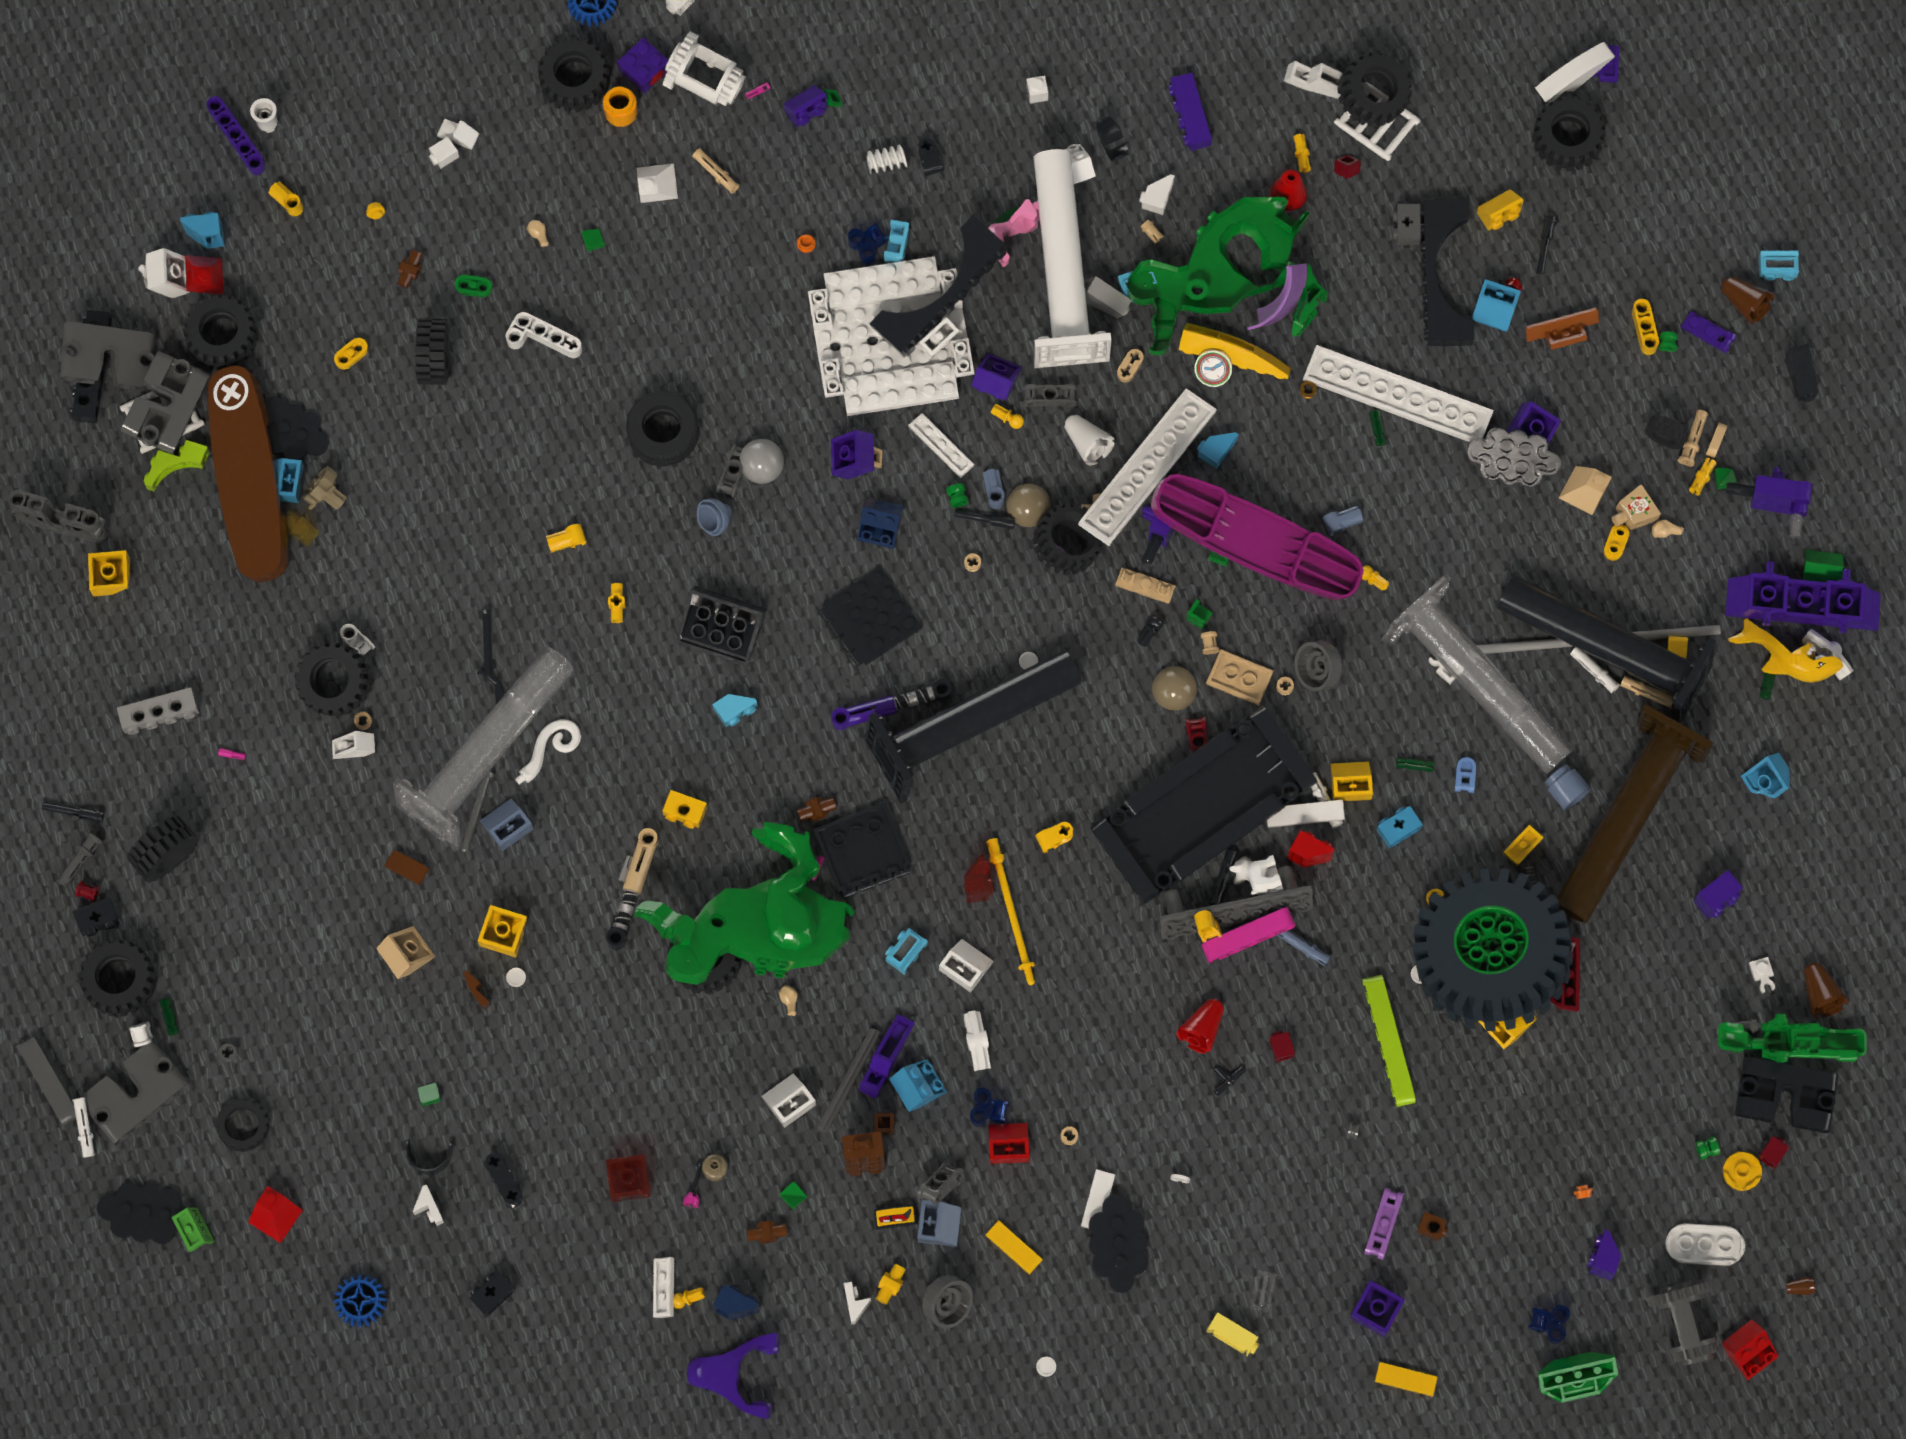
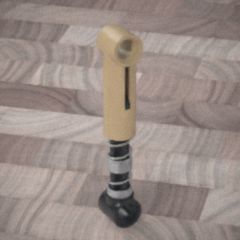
(633, 886)

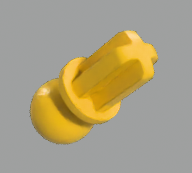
(1016, 421)
(1374, 578)
(688, 1297)

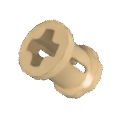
(1209, 642)

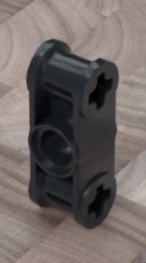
(503, 1180)

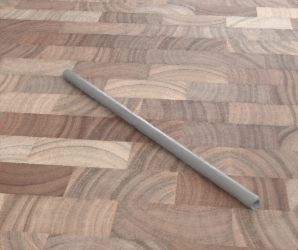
(1556, 643)

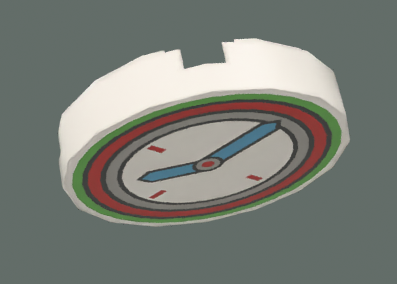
(1213, 367)

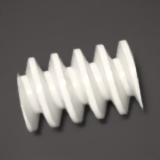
(886, 159)

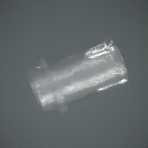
(1796, 526)

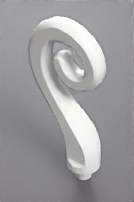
(531, 770)

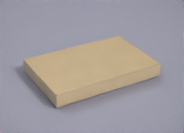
(1239, 677)

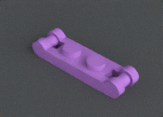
(1384, 1223)

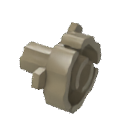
(323, 488)

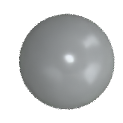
(762, 461)

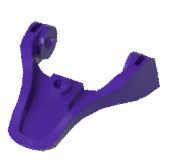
(722, 1373)

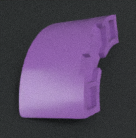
(1287, 299)

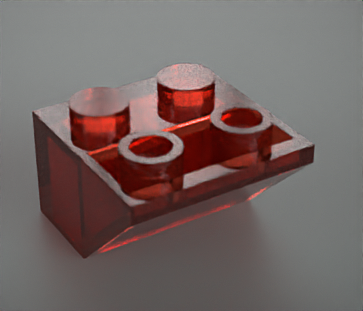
(976, 881)

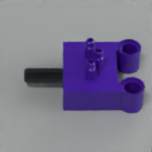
(1776, 493)
(1158, 534)

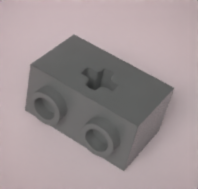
(1411, 214)

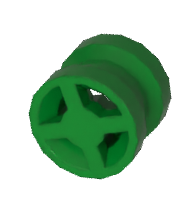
(1668, 341)

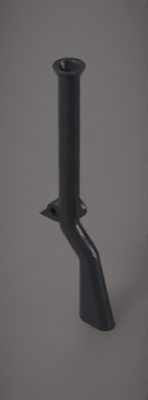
(488, 664)

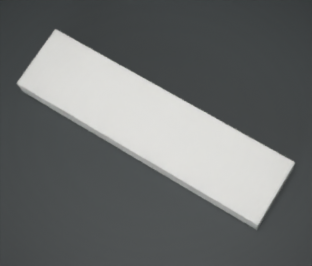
(941, 445)
(1308, 813)

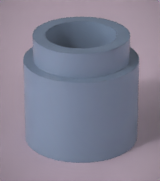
(1567, 787)

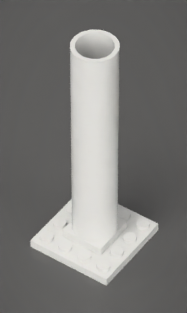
(1063, 269)

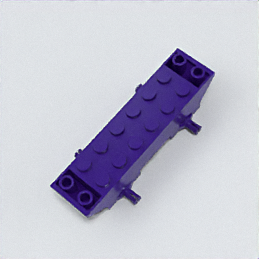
(1803, 601)

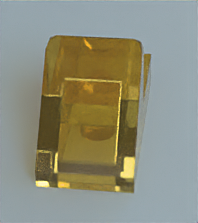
(300, 528)

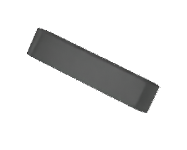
(48, 1080)

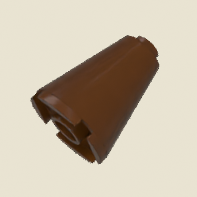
(1747, 298)
(1823, 992)

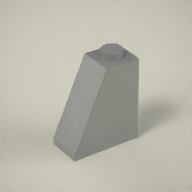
(1106, 298)

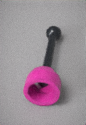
(692, 1197)

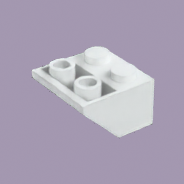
(1081, 163)
(965, 965)
(789, 1100)

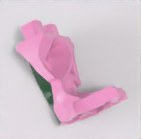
(1014, 221)

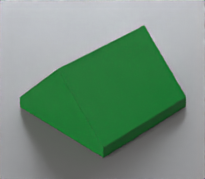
(1822, 566)

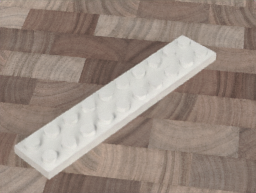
(1397, 395)
(1147, 467)

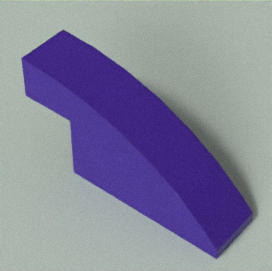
(886, 1056)

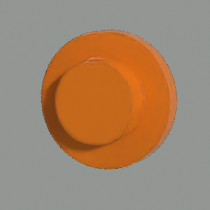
(806, 243)
(1583, 1191)

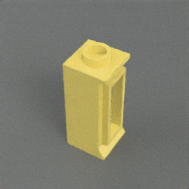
(1233, 1334)

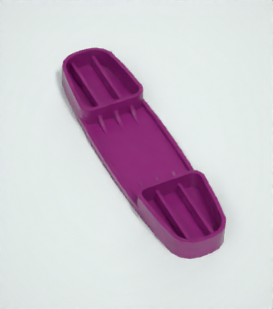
(1256, 537)

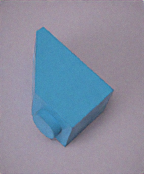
(1216, 448)

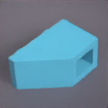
(733, 707)

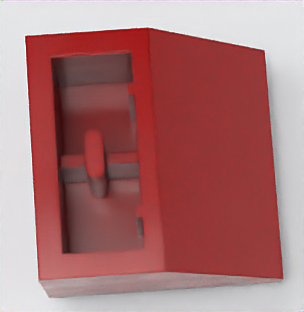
(1310, 851)
(1008, 1143)
(1750, 1349)

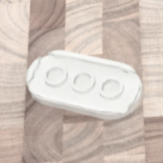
(1705, 1244)

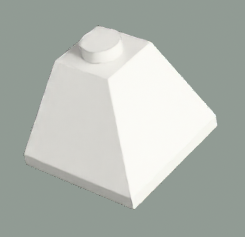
(657, 183)

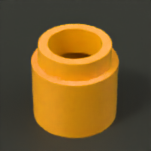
(623, 116)

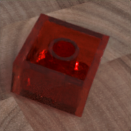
(628, 1178)

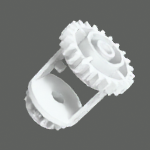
(681, 61)

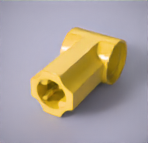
(286, 198)
(570, 537)

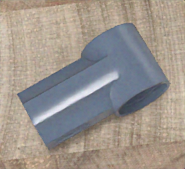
(994, 488)
(1339, 521)

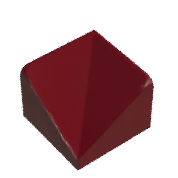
(1347, 166)

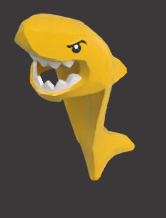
(1796, 664)

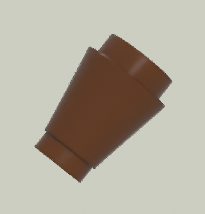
(1801, 1286)

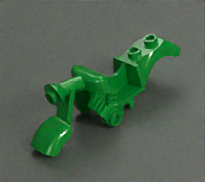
(1795, 1040)

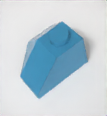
(1768, 776)

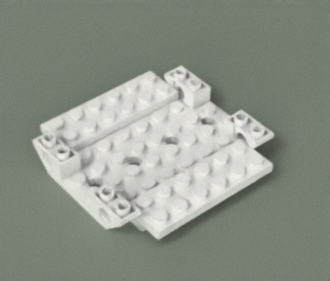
(877, 375)

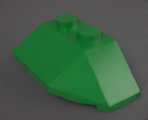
(1577, 1376)

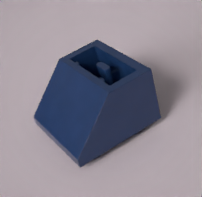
(880, 522)
(734, 1305)

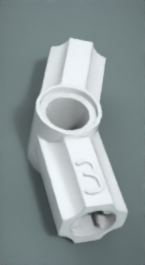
(1822, 646)
(977, 1040)

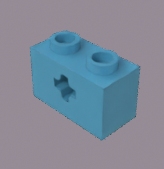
(1392, 835)

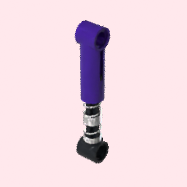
(889, 705)

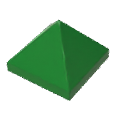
(837, 101)

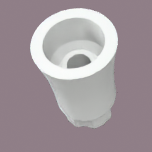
(264, 113)

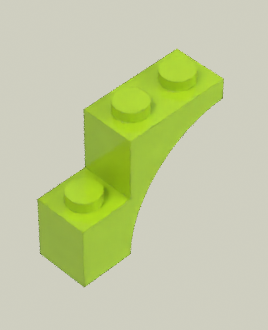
(163, 463)

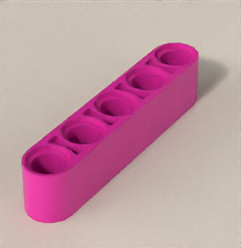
(1248, 935)

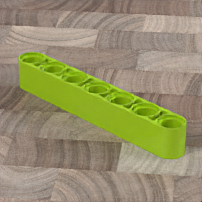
(1389, 1039)

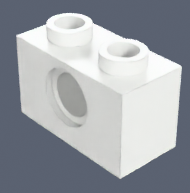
(938, 338)

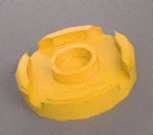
(1742, 1171)

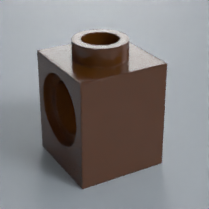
(1428, 1219)

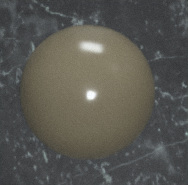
(1028, 504)
(1174, 688)

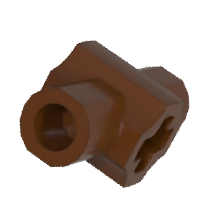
(409, 269)
(816, 809)
(767, 1232)

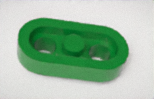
(474, 284)

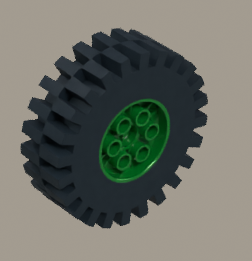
(1483, 911)

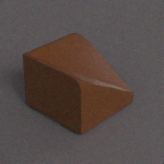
(884, 1122)

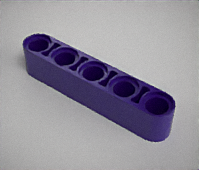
(232, 128)

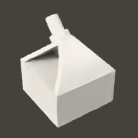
(165, 273)

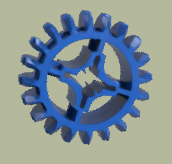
(580, 10)
(369, 1300)

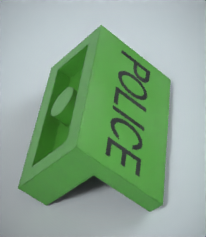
(192, 1228)

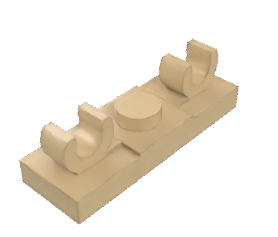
(1145, 585)

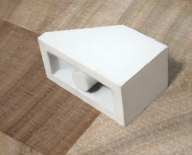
(1157, 195)
(353, 745)

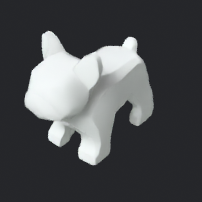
(1261, 879)

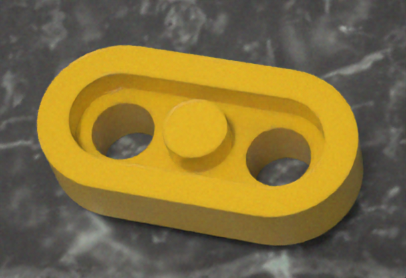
(350, 353)
(1616, 541)

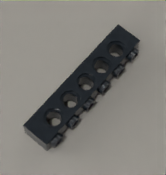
(89, 412)

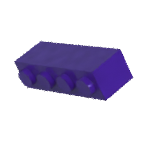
(1190, 110)

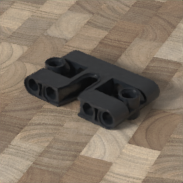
(1806, 1090)

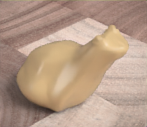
(537, 230)
(1665, 528)
(789, 998)

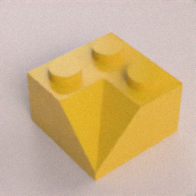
(108, 572)
(502, 931)

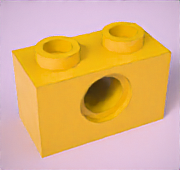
(677, 801)

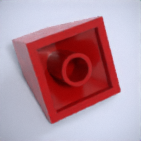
(204, 274)
(274, 1214)

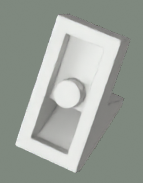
(458, 133)
(426, 1201)
(857, 1307)

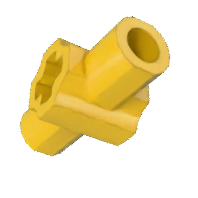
(616, 611)
(890, 1284)

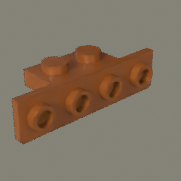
(1563, 330)

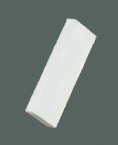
(1099, 1192)
(663, 1287)

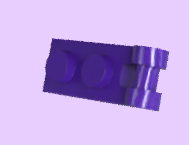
(1708, 331)

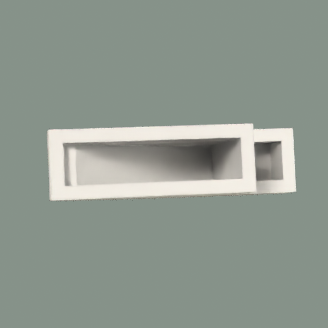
(1575, 72)
(1318, 79)

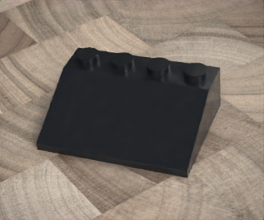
(720, 625)

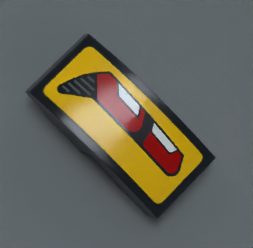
(896, 1216)

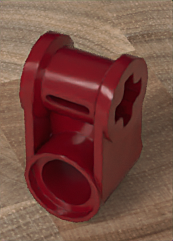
(1196, 732)

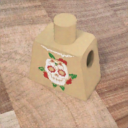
(1636, 510)

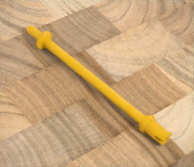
(997, 858)

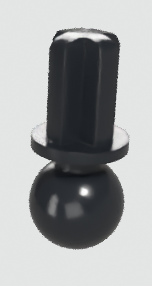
(1155, 623)

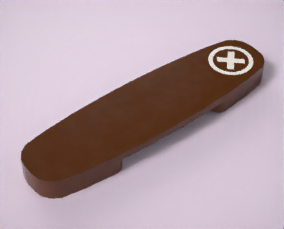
(246, 474)

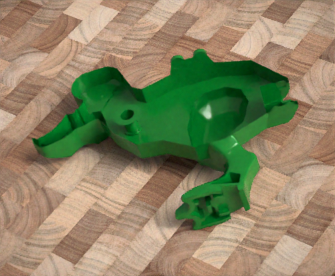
(1216, 275)
(770, 924)

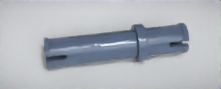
(1306, 947)

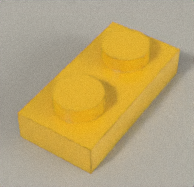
(1523, 845)

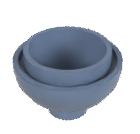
(713, 516)

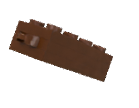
(863, 1153)

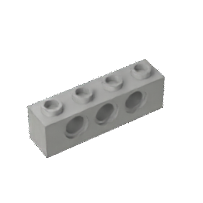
(147, 707)

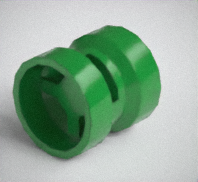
(957, 495)
(1707, 1148)

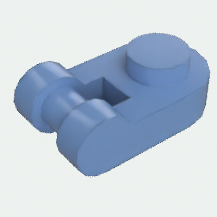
(1465, 769)

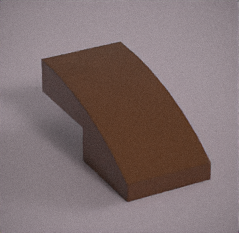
(406, 867)
(474, 985)

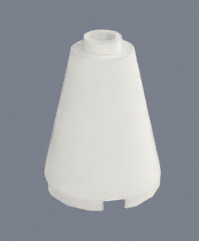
(1088, 439)

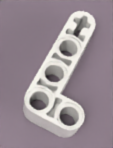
(545, 338)

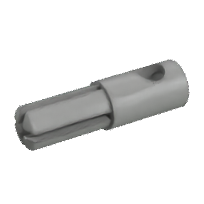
(623, 875)

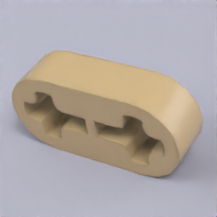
(1127, 363)
(1716, 440)

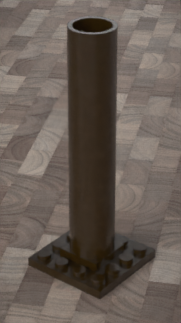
(1630, 810)

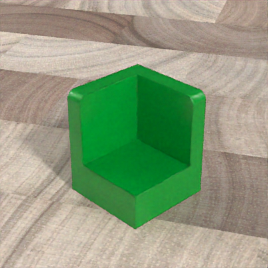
(1198, 615)

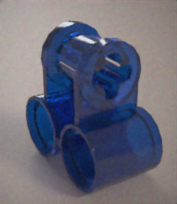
(870, 241)
(989, 1109)
(1549, 1322)

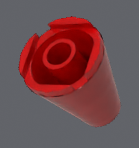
(1292, 188)
(1202, 1026)

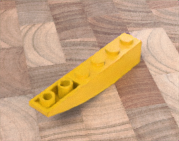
(1245, 355)

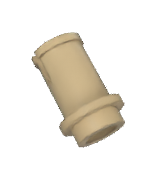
(1151, 231)

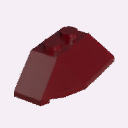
(1570, 998)

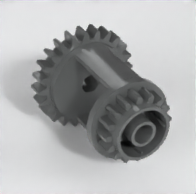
(1679, 1299)

